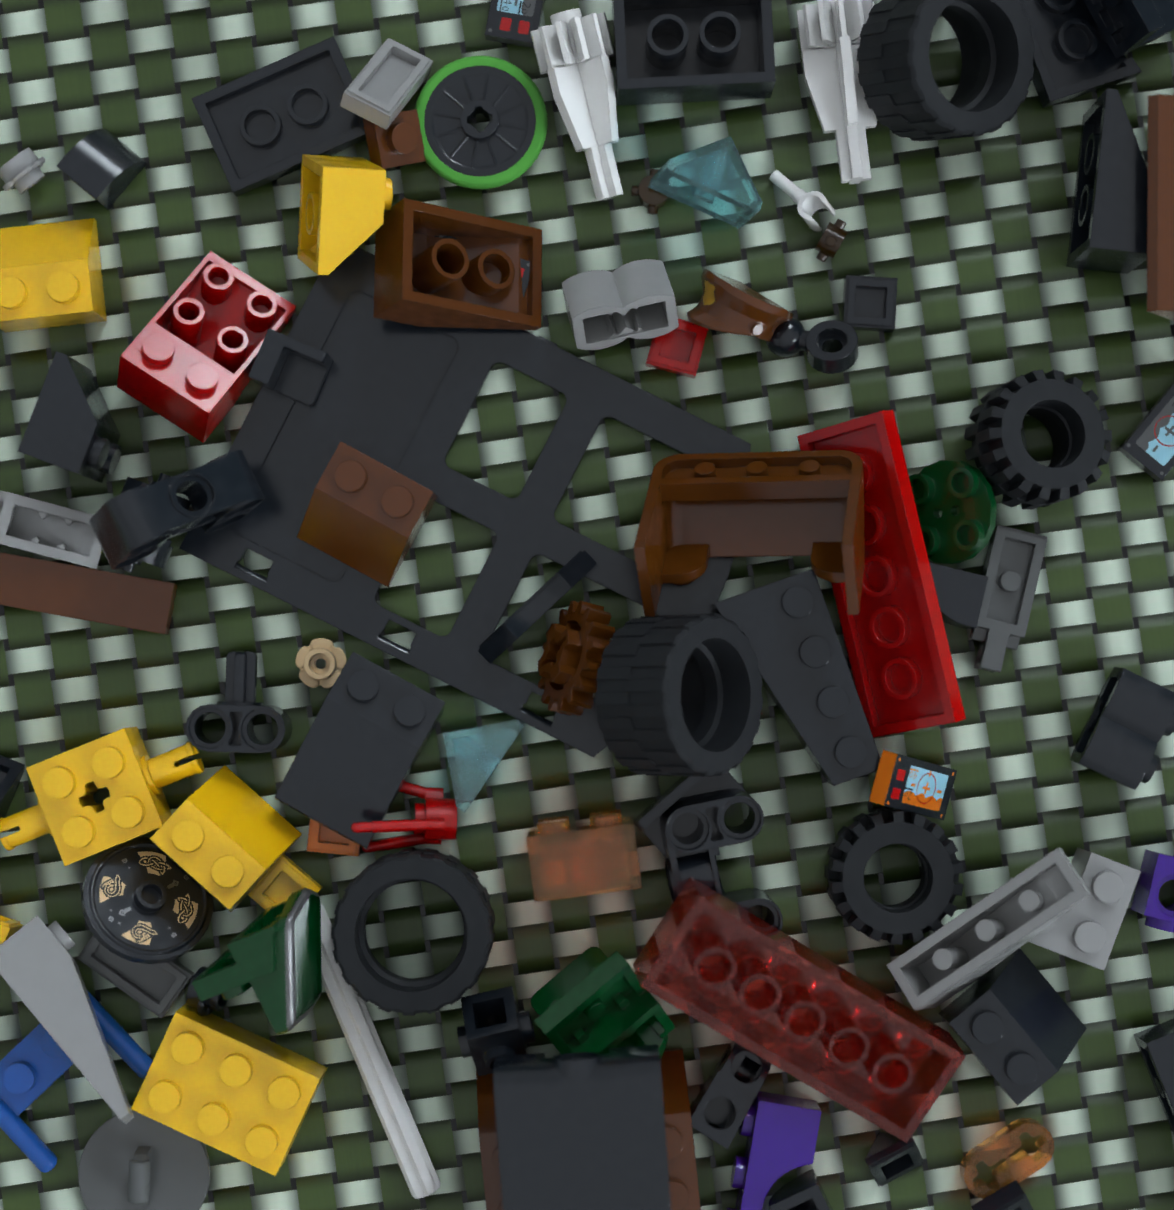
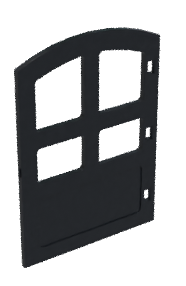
(402, 401)

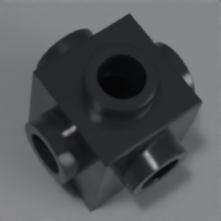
(493, 1028)

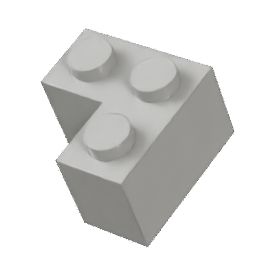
(1093, 924)

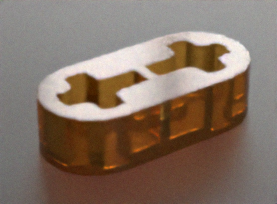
(999, 1147)

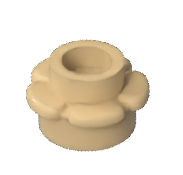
(320, 649)

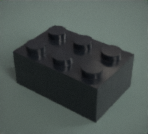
(692, 50)

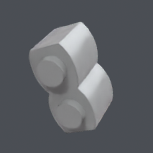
(620, 304)

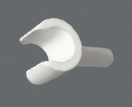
(806, 202)

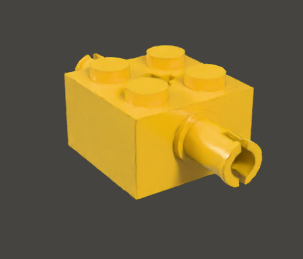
(67, 789)

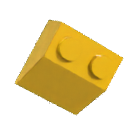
(339, 208)
(50, 275)
(225, 837)

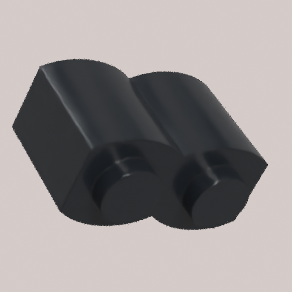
(1126, 729)

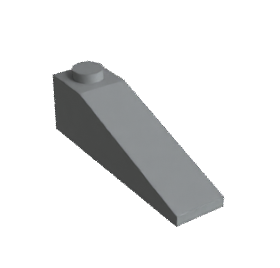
(988, 932)
(52, 988)

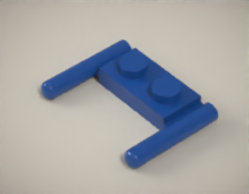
(39, 1063)

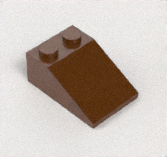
(455, 280)

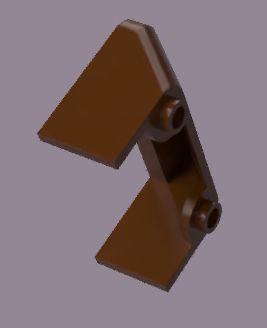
(752, 509)

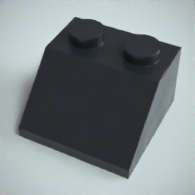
(72, 423)
(1015, 1025)

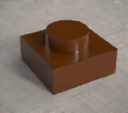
(398, 144)

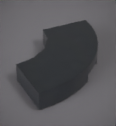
(536, 606)

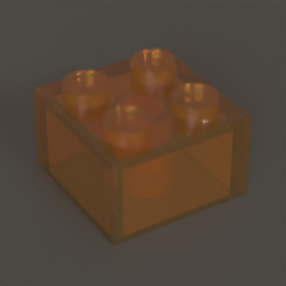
(583, 856)

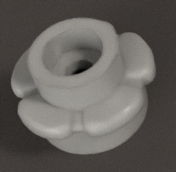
(22, 171)

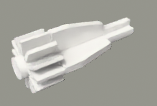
(830, 69)
(582, 83)

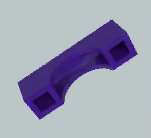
(779, 1139)

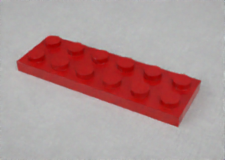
(900, 635)

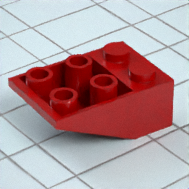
(202, 346)

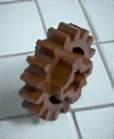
(573, 657)

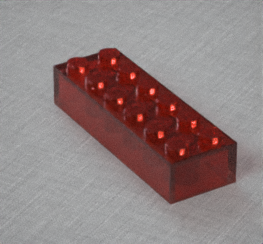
(797, 1010)

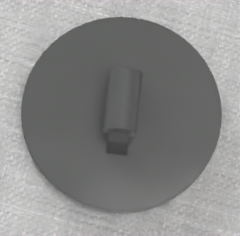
(143, 1167)

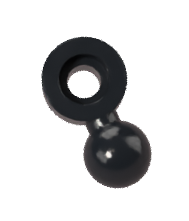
(818, 343)

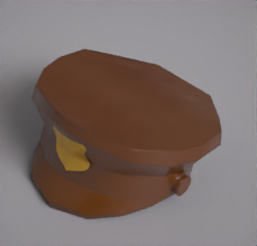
(736, 308)

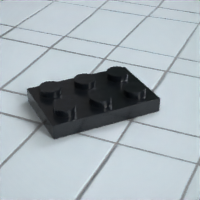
(278, 114)

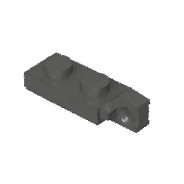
(1013, 575)

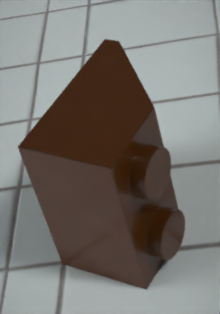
(365, 514)

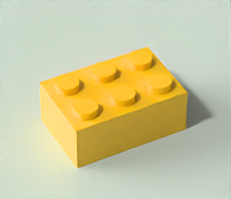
(229, 1088)

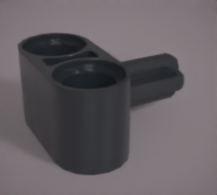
(239, 712)

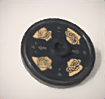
(144, 903)

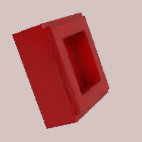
(678, 350)

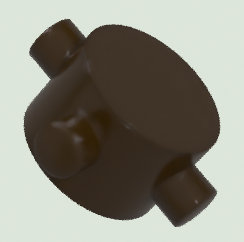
(648, 197)
(831, 240)

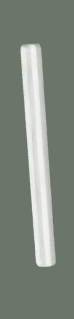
(377, 1072)

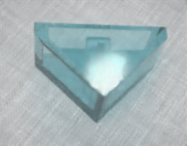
(711, 182)
(475, 754)

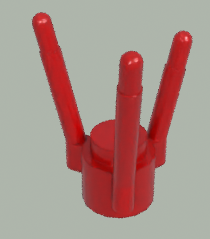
(431, 823)

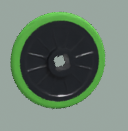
(505, 98)

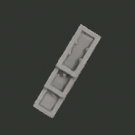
(48, 530)

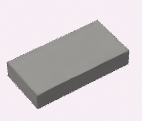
(386, 83)

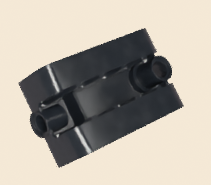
(582, 1130)

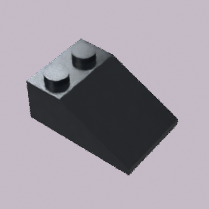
(1109, 192)
(360, 748)

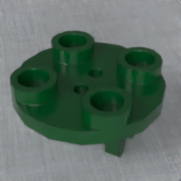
(946, 487)

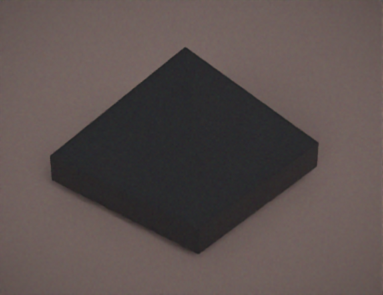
(892, 1158)

